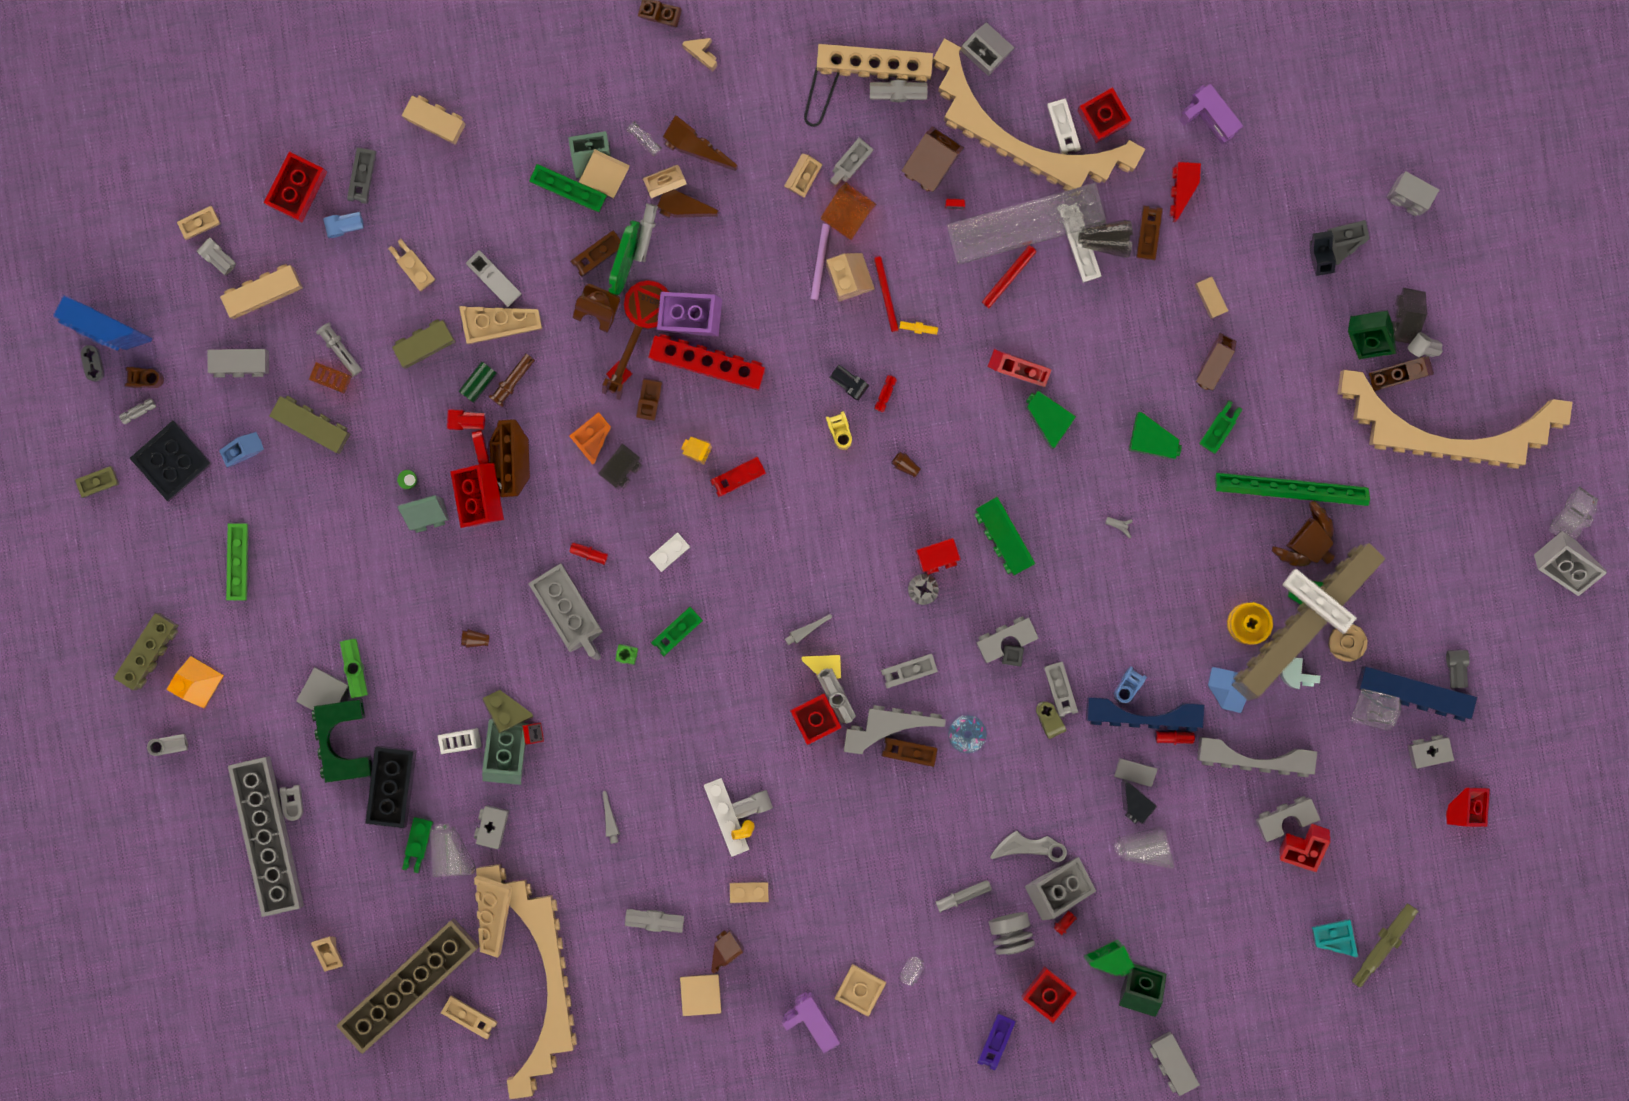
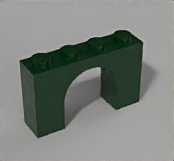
(334, 766)

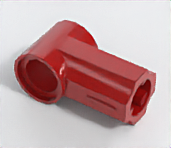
(465, 420)

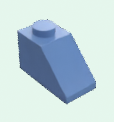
(241, 449)

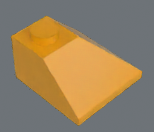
(195, 682)

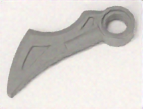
(1017, 844)

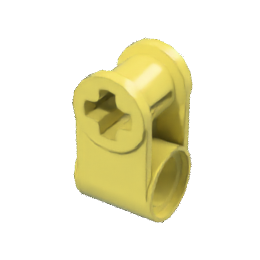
(839, 429)

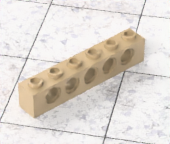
(883, 56)

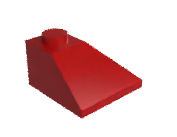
(1469, 808)

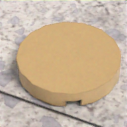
(1348, 645)

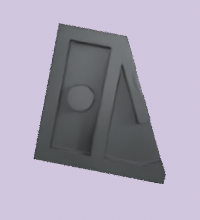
(1348, 239)

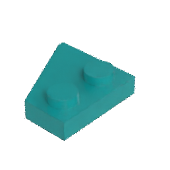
(1336, 937)

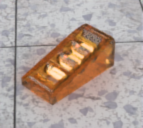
(343, 385)

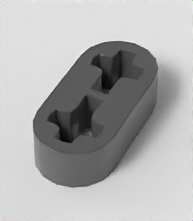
(87, 364)

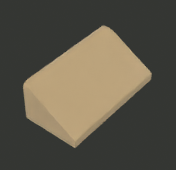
(803, 175)
(1211, 297)

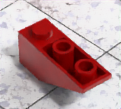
(1186, 181)

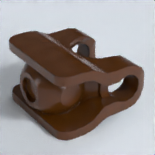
(597, 303)

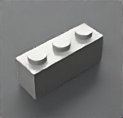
(238, 362)
(1173, 1064)

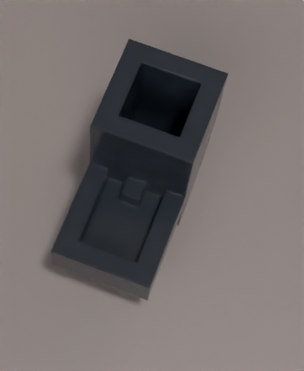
(1322, 253)

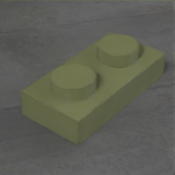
(97, 482)

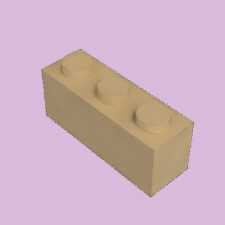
(434, 119)

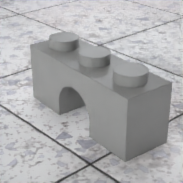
(1021, 630)
(1271, 823)

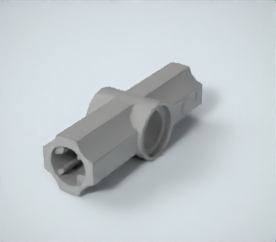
(898, 91)
(832, 687)
(654, 920)

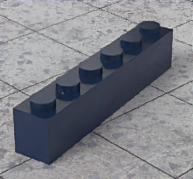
(1418, 693)

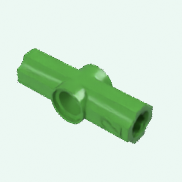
(626, 654)
(351, 655)

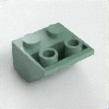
(583, 147)

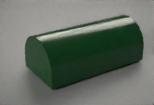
(477, 382)

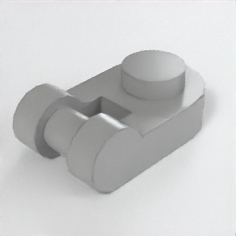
(294, 809)

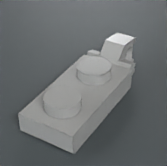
(851, 161)

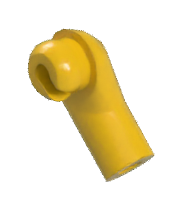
(745, 831)

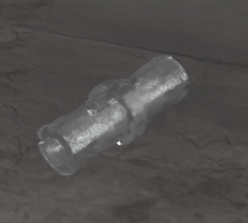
(644, 138)

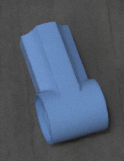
(338, 225)

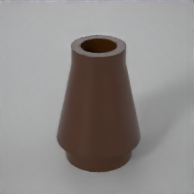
(905, 464)
(474, 639)

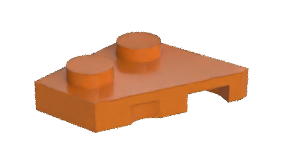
(591, 436)

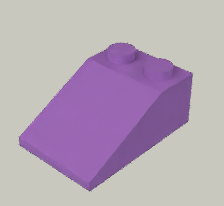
(690, 313)

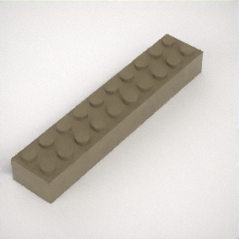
(1306, 623)

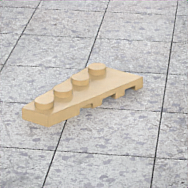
(492, 914)

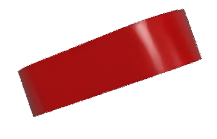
(480, 447)

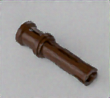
(506, 388)

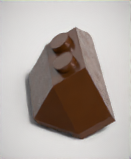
(510, 457)

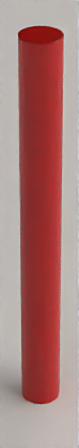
(886, 294)

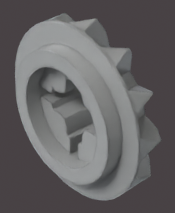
(918, 581)

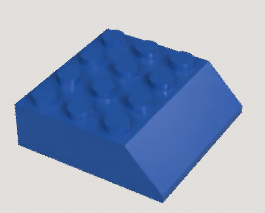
(98, 325)

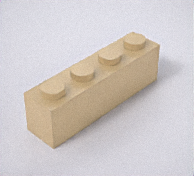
(261, 292)

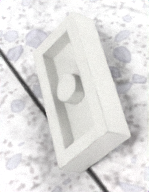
(669, 552)

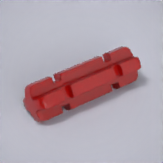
(885, 393)

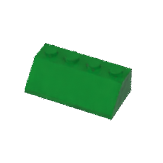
(1005, 537)

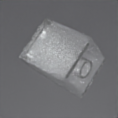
(1146, 847)
(449, 853)

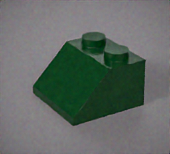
(1372, 334)
(1143, 990)

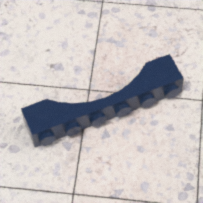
(1185, 715)

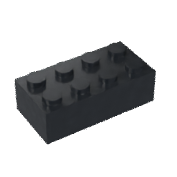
(390, 787)

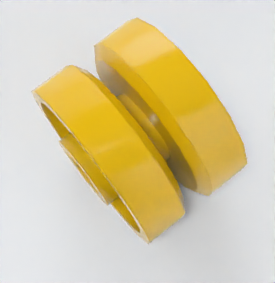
(1261, 623)

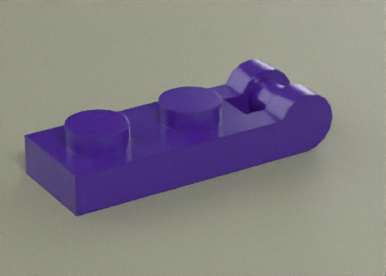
(996, 1041)

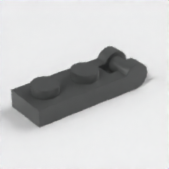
(361, 175)

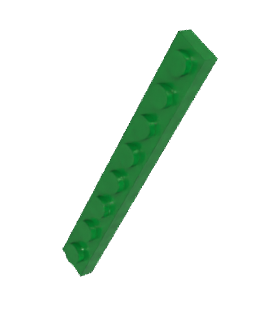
(1292, 489)

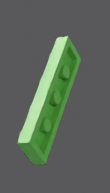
(237, 562)

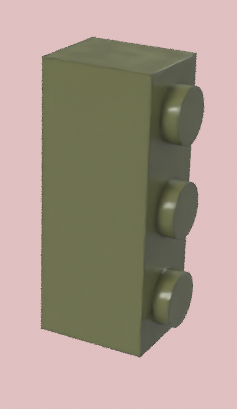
(423, 343)

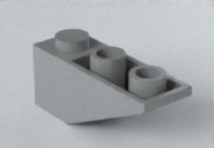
(493, 278)

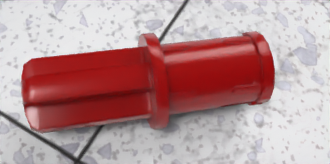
(588, 553)
(1175, 737)

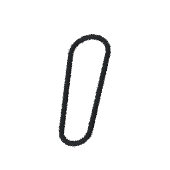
(827, 102)

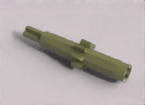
(1389, 939)

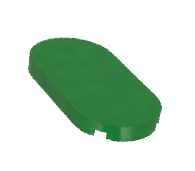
(624, 257)

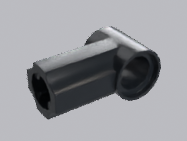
(852, 384)

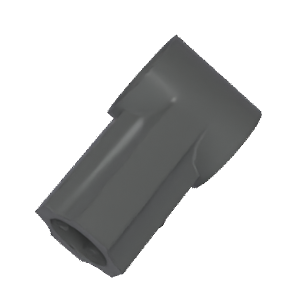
(1457, 662)

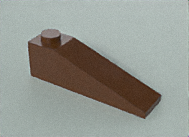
(685, 140)

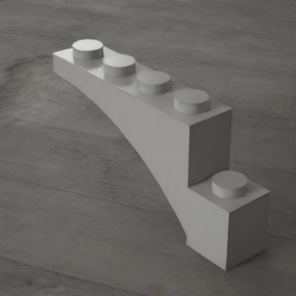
(883, 723)

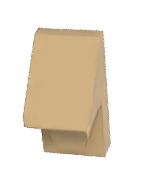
(697, 50)
(327, 953)

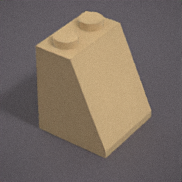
(849, 275)

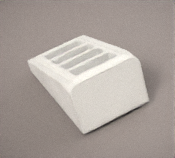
(471, 733)

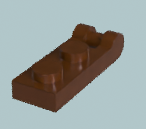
(1149, 233)
(597, 253)
(910, 752)

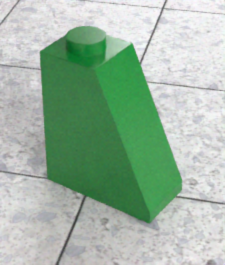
(1049, 417)
(1153, 439)

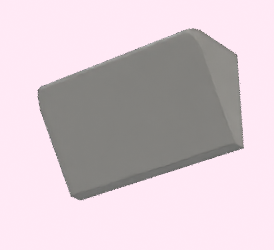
(1135, 772)

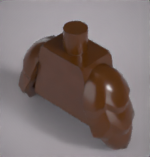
(1311, 541)

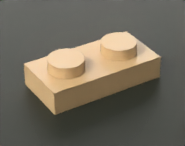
(198, 222)
(749, 892)

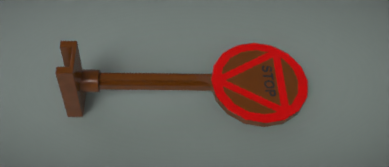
(642, 310)

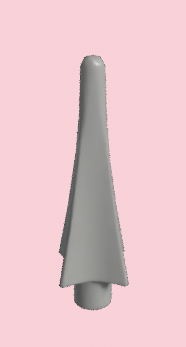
(797, 635)
(611, 826)

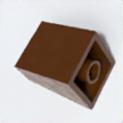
(932, 159)

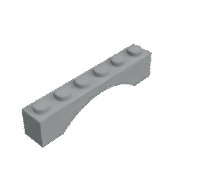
(1296, 760)

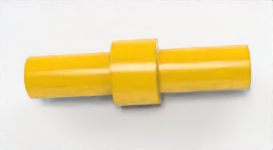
(918, 327)

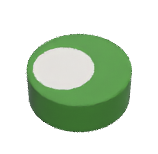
(407, 479)

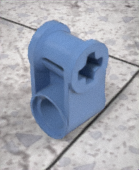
(1129, 684)

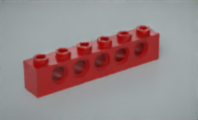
(752, 381)

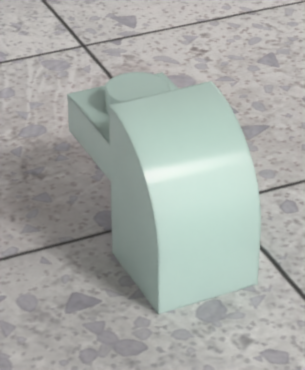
(1292, 675)

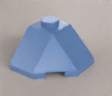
(1221, 686)

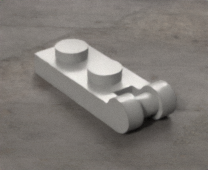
(910, 670)
(1060, 688)

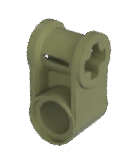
(1051, 722)

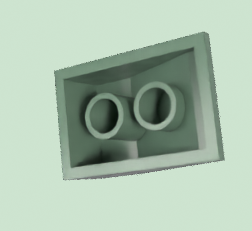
(424, 513)
(504, 755)

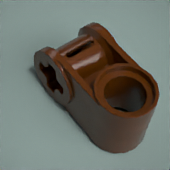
(140, 378)

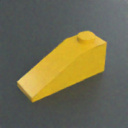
(696, 449)

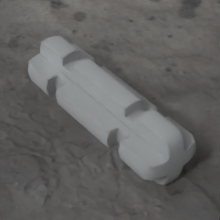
(137, 411)

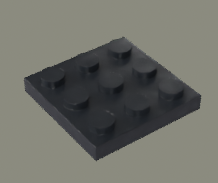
(170, 460)

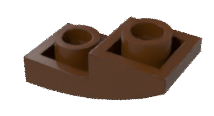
(660, 13)

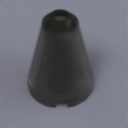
(1108, 238)

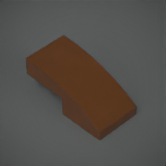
(649, 399)

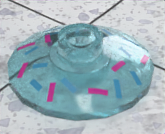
(964, 724)

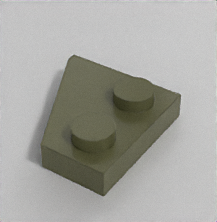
(505, 711)

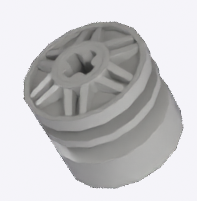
(1010, 929)

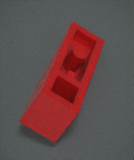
(1019, 368)

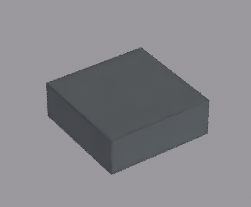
(1012, 655)

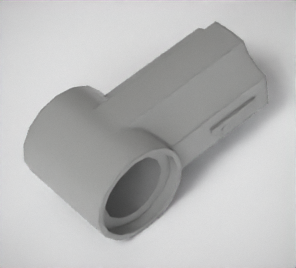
(213, 253)
(1424, 345)
(169, 745)
(756, 803)

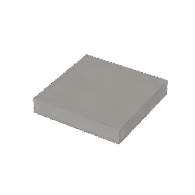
(321, 690)

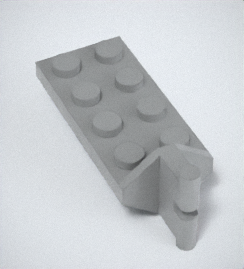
(567, 610)

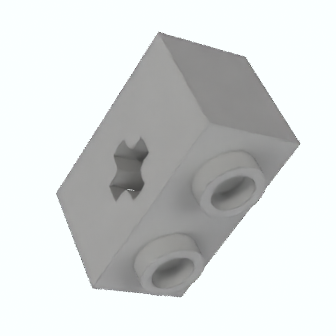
(1441, 754)
(499, 818)

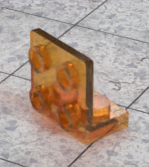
(848, 210)

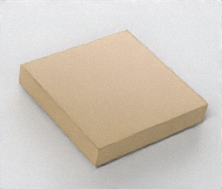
(604, 173)
(664, 181)
(860, 990)
(700, 995)

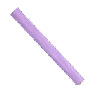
(820, 261)

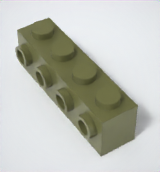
(146, 651)

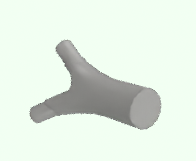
(1121, 525)

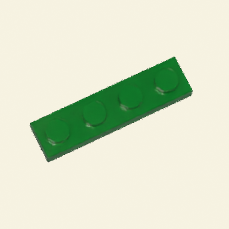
(568, 188)

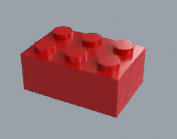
(295, 187)
(477, 495)

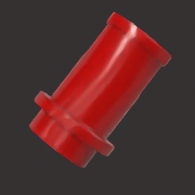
(1065, 922)

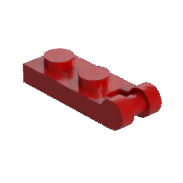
(738, 476)

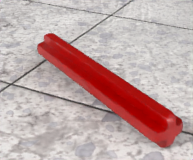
(1009, 276)

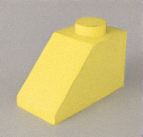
(819, 663)

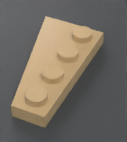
(492, 323)

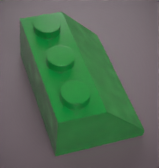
(1111, 959)

